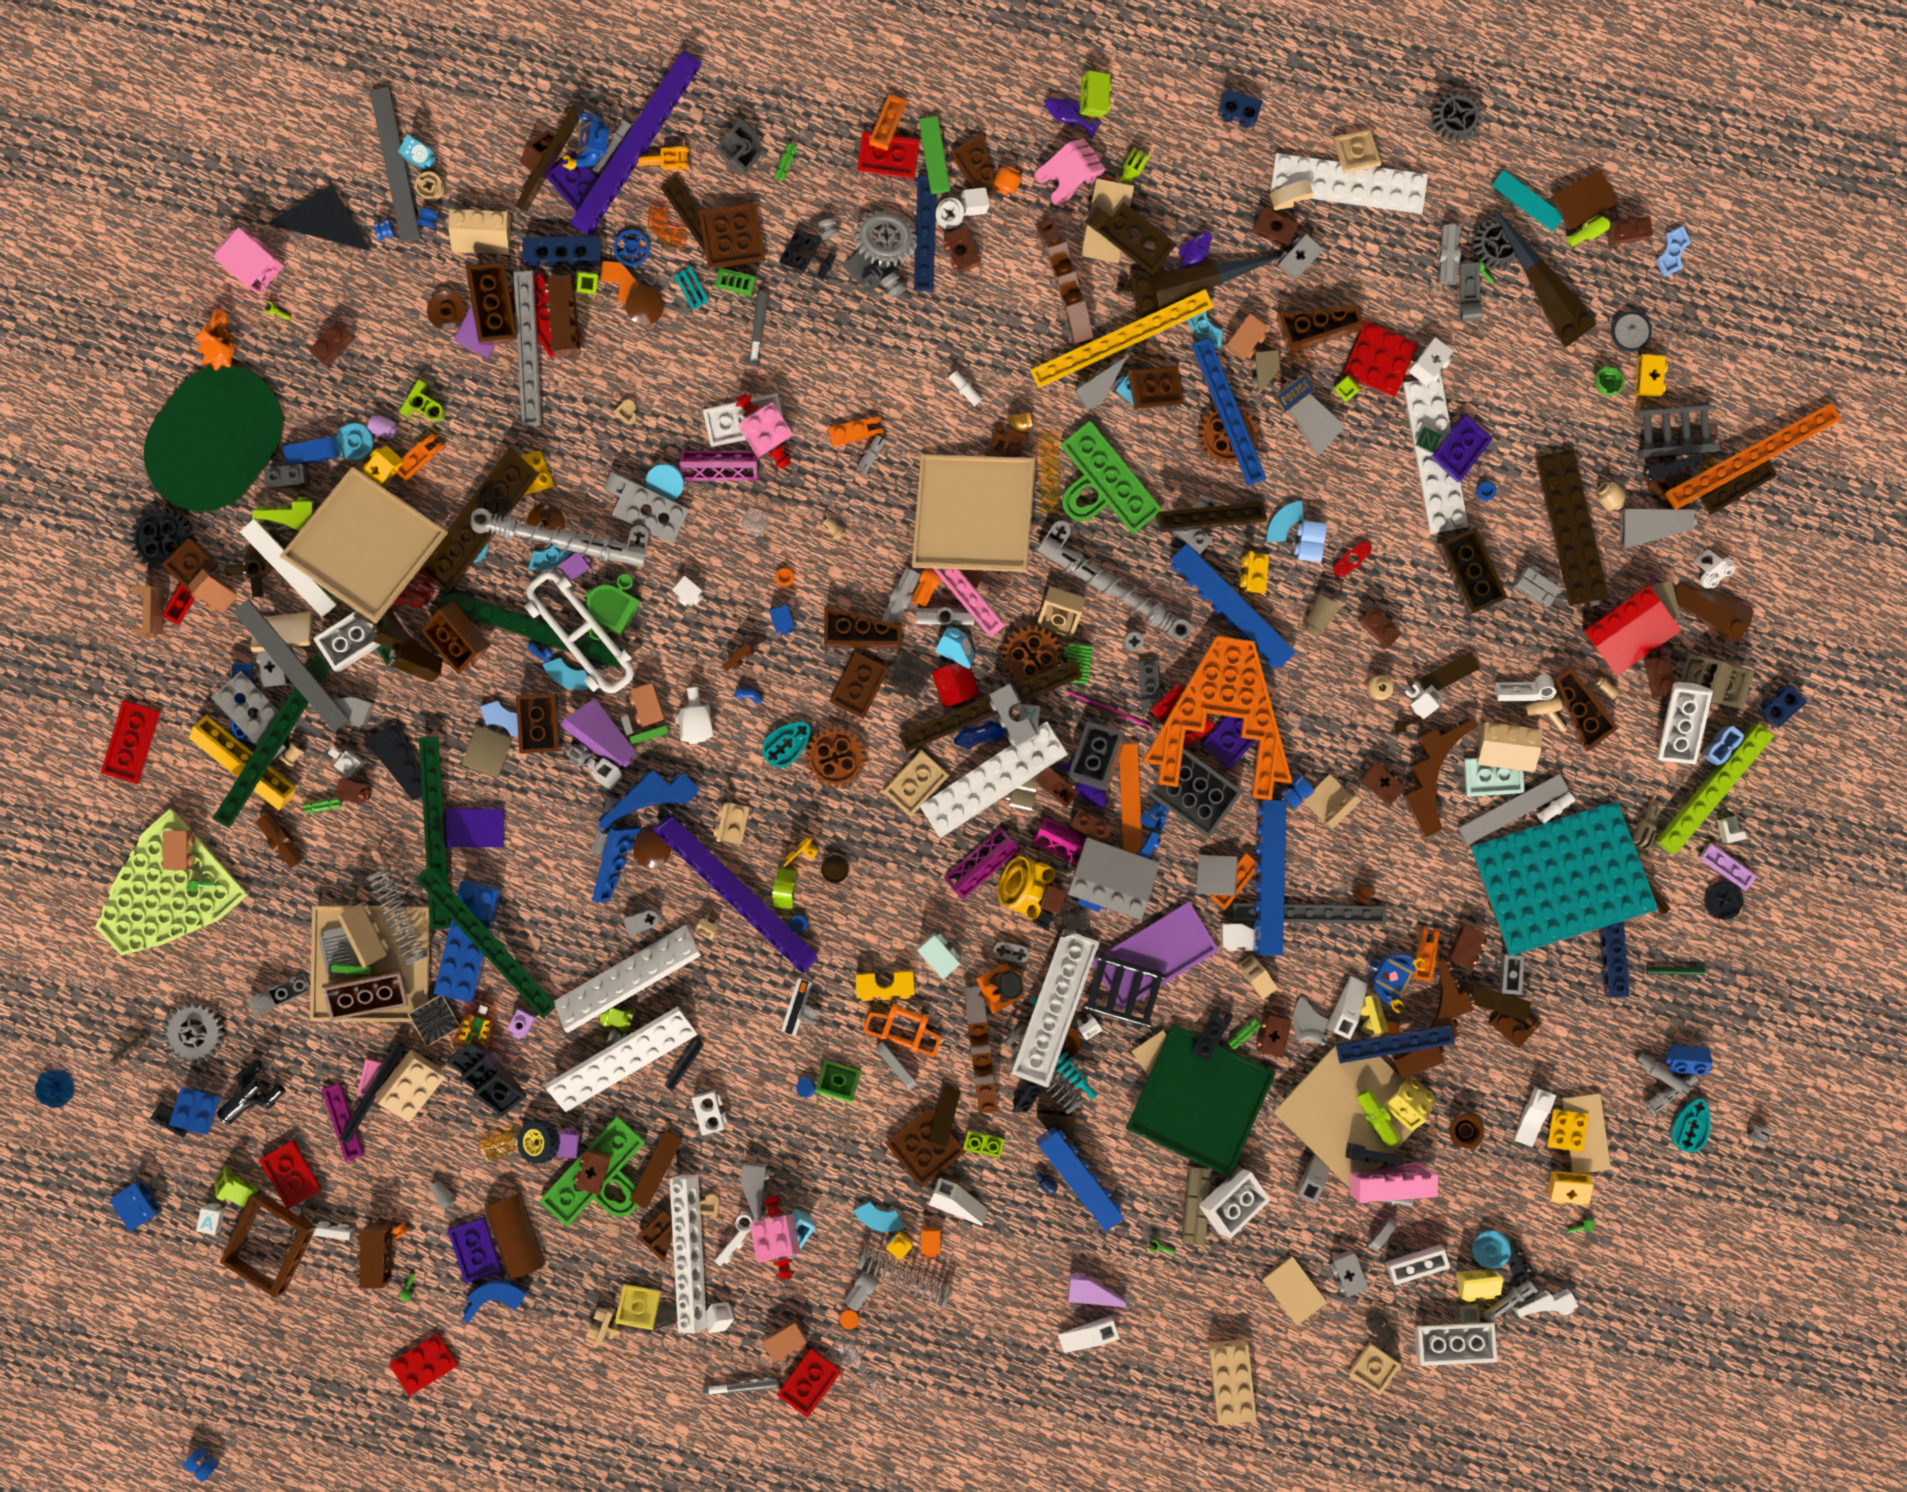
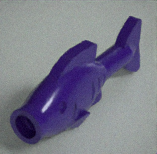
(1067, 112)
(1195, 250)
(1088, 793)

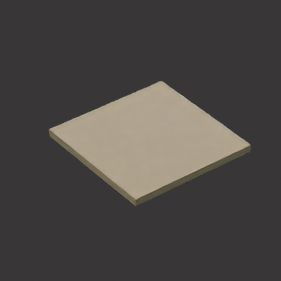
(974, 513)
(363, 544)
(415, 974)
(1328, 1116)

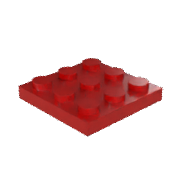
(1380, 359)

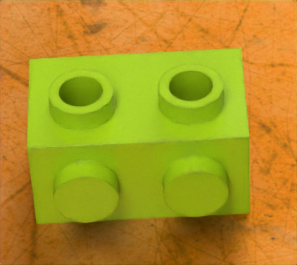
(1095, 94)

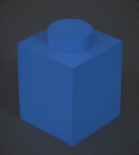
(782, 620)

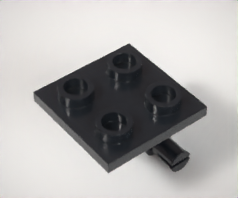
(802, 250)

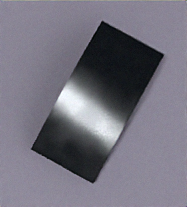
(487, 1077)

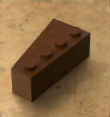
(563, 316)
(1310, 328)
(856, 631)
(1585, 712)

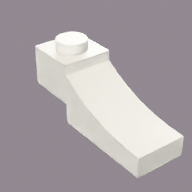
(1534, 1116)
(1561, 1302)

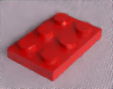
(896, 162)
(1164, 707)
(290, 1174)
(423, 1364)
(809, 1382)

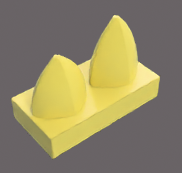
(1376, 1023)

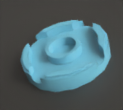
(360, 445)
(665, 480)
(1491, 1249)

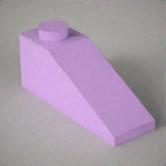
(1088, 1291)

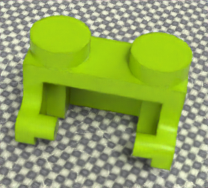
(618, 1018)

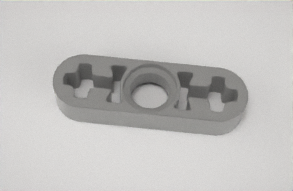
(896, 1065)

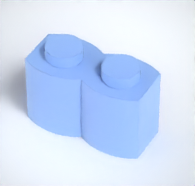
(1311, 540)
(1724, 741)

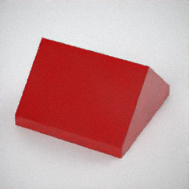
(955, 684)

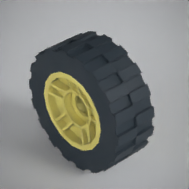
(538, 1141)

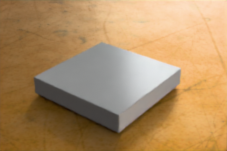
(1217, 875)

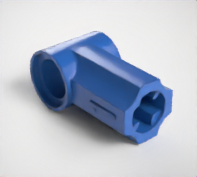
(1154, 817)

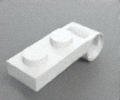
(1541, 689)
(324, 1229)
(737, 1241)

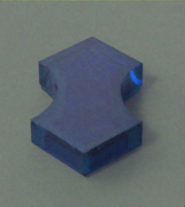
(988, 732)

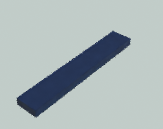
(925, 236)
(1395, 1043)

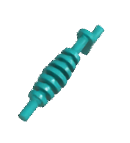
(1070, 1070)

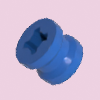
(427, 218)
(384, 229)

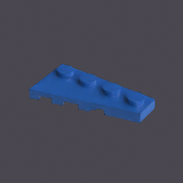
(618, 843)

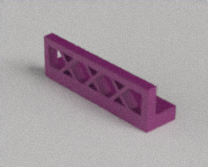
(718, 462)
(984, 866)

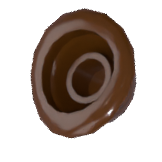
(1466, 1131)

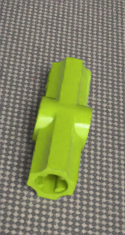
(1378, 1117)

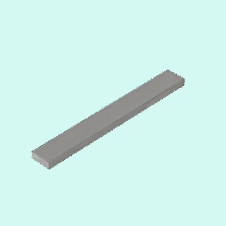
(527, 348)

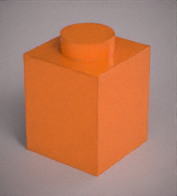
(930, 1241)

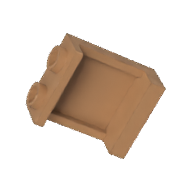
(152, 610)

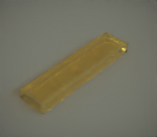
(1049, 474)

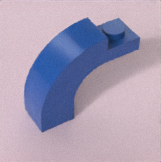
(498, 1289)

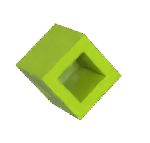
(586, 282)

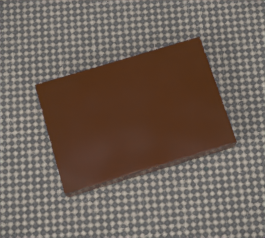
(1584, 199)
(1156, 387)
(859, 684)

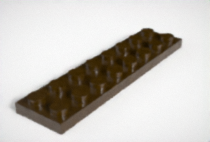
(1571, 527)
(462, 544)

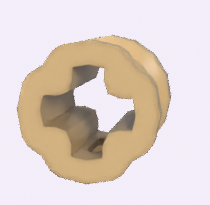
(291, 754)

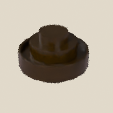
(835, 868)

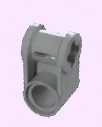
(639, 922)

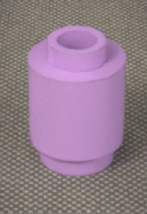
(382, 427)

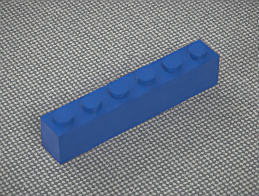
(1079, 1178)

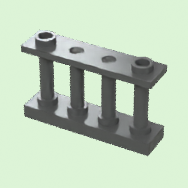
(1668, 448)

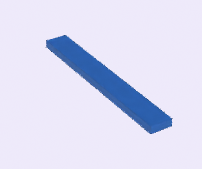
(1228, 411)

